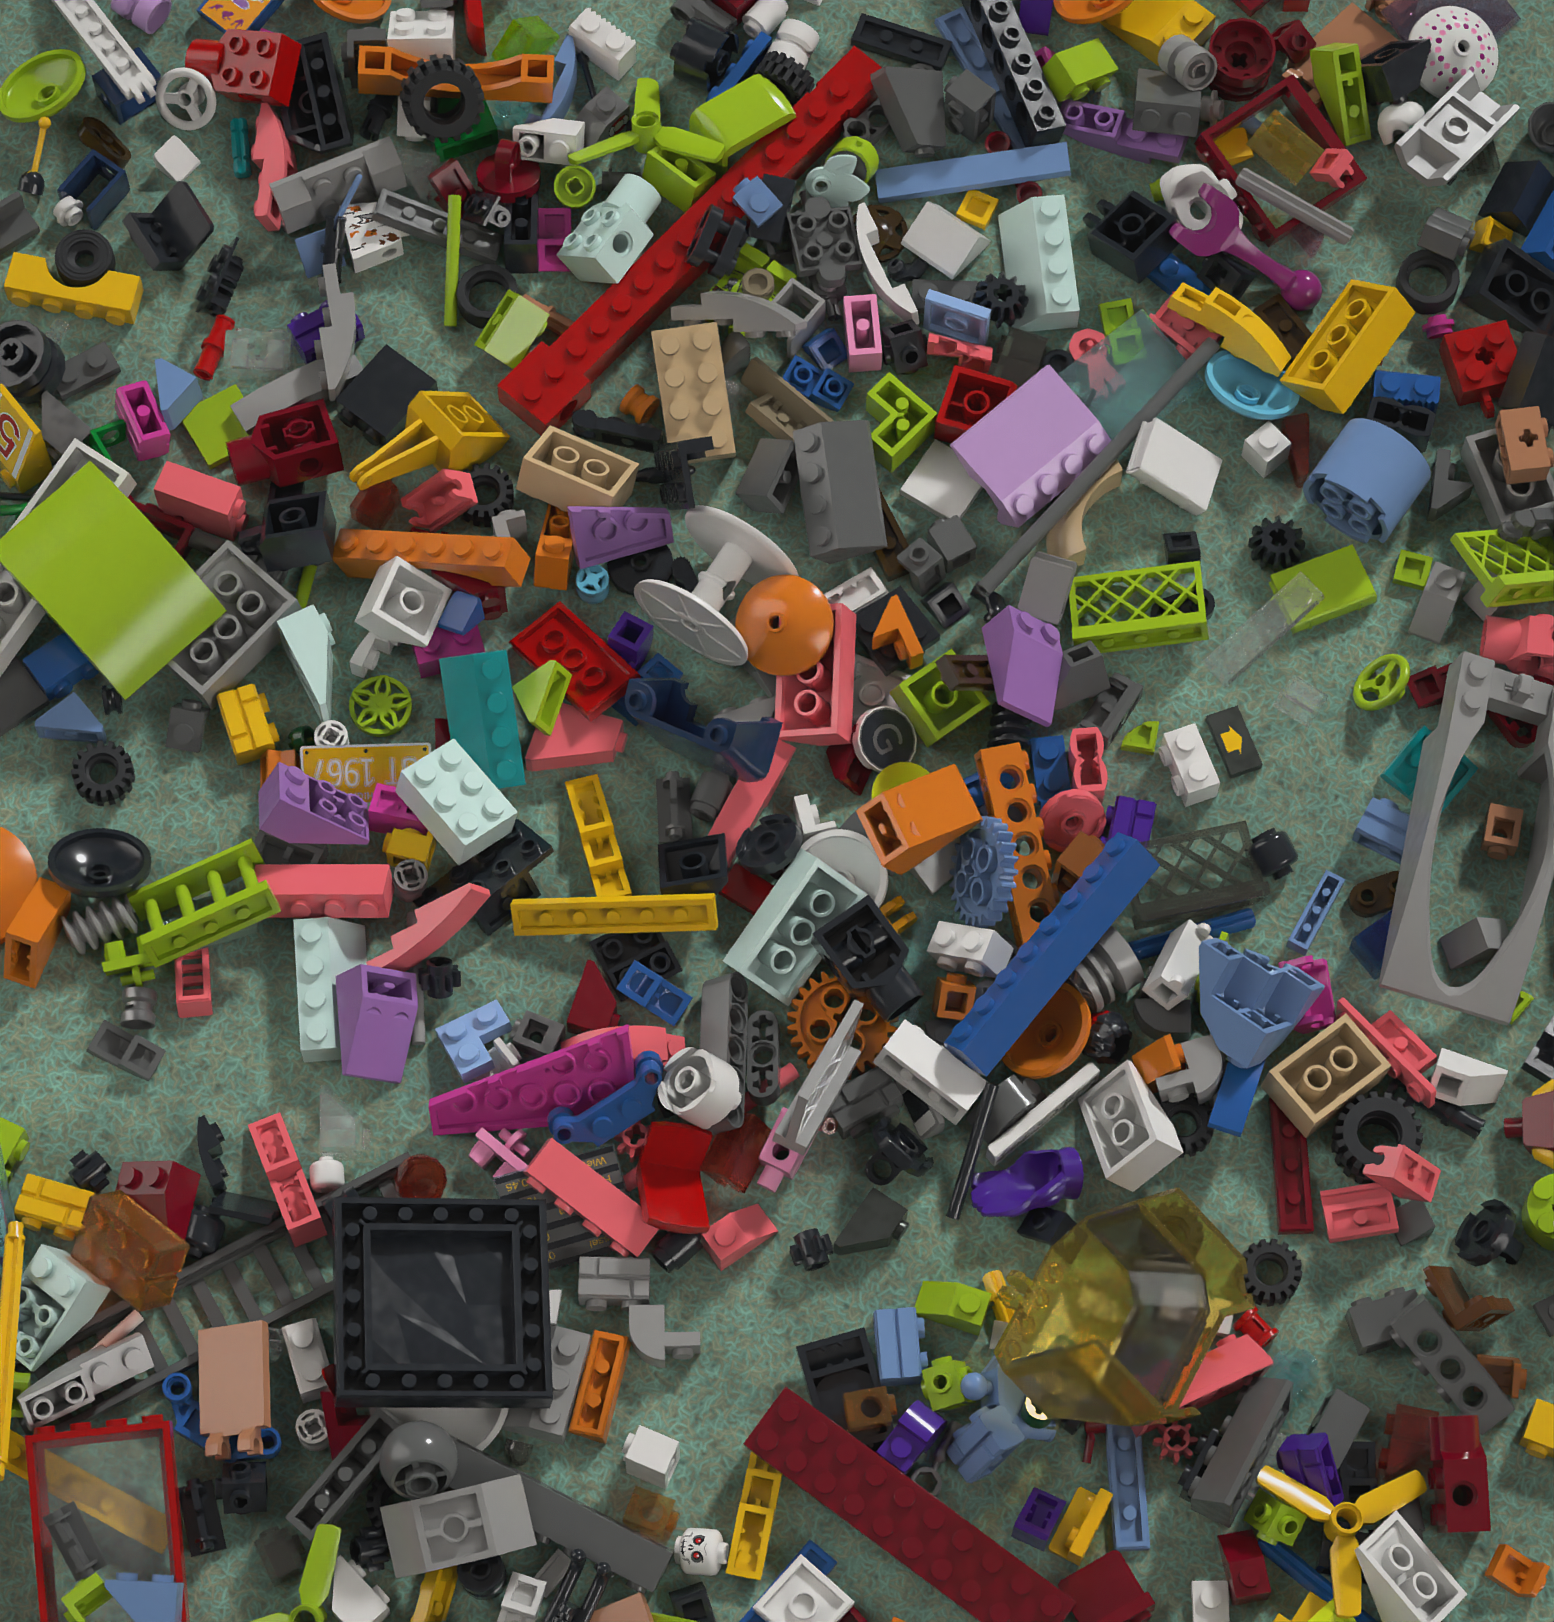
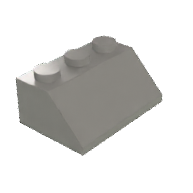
(569, 1358)

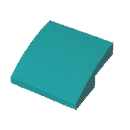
(1404, 767)

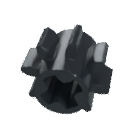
(439, 977)
(90, 1171)
(811, 1249)
(370, 1549)

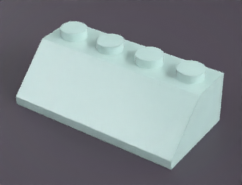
(1040, 256)
(777, 941)
(321, 952)

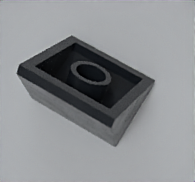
(1519, 195)

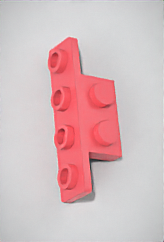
(1401, 1049)

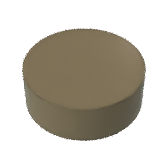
(758, 283)

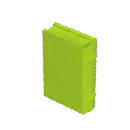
(1340, 580)

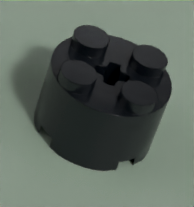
(703, 54)

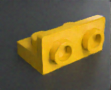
(1080, 1524)

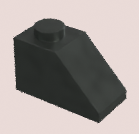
(873, 1225)

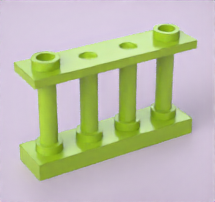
(213, 921)

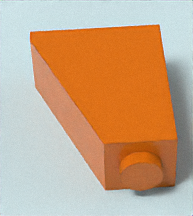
(35, 932)

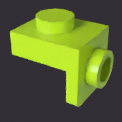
(85, 1598)

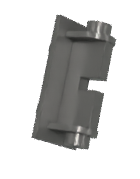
(673, 808)
(75, 1541)

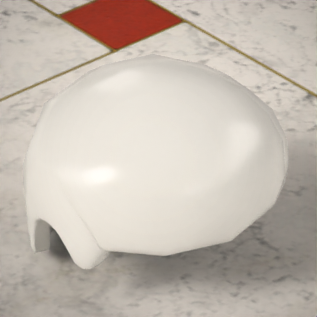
(1397, 119)

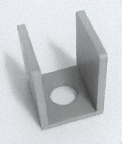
(791, 293)
(1047, 587)

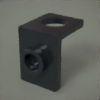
(1046, 1225)

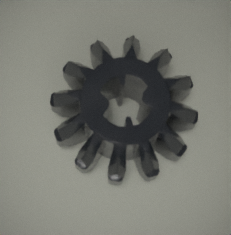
(1012, 298)
(1278, 555)

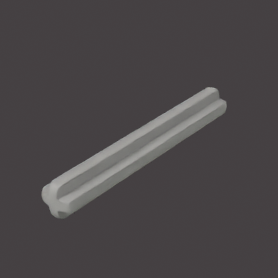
(1294, 206)

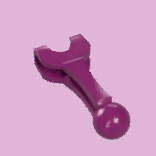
(1222, 233)

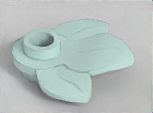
(840, 182)

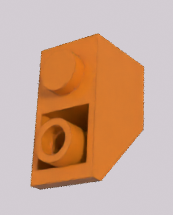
(1159, 1060)

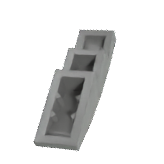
(287, 391)

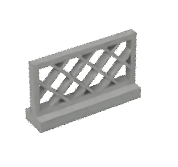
(821, 1086)

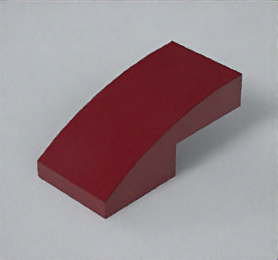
(1428, 686)

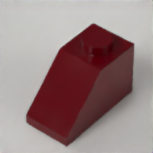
(593, 1003)
(1244, 1567)

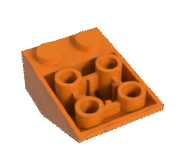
(918, 818)

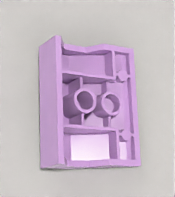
(1031, 446)

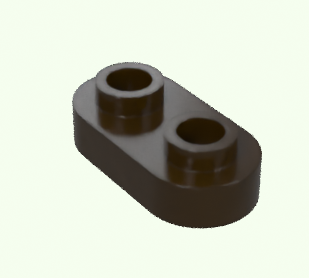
(99, 137)
(1379, 889)

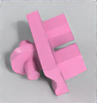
(489, 1147)

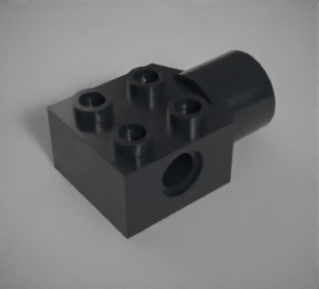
(868, 958)

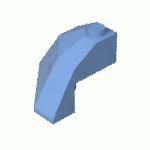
(1250, 1002)

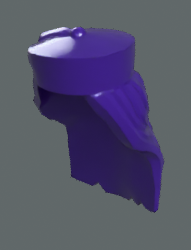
(1030, 1183)

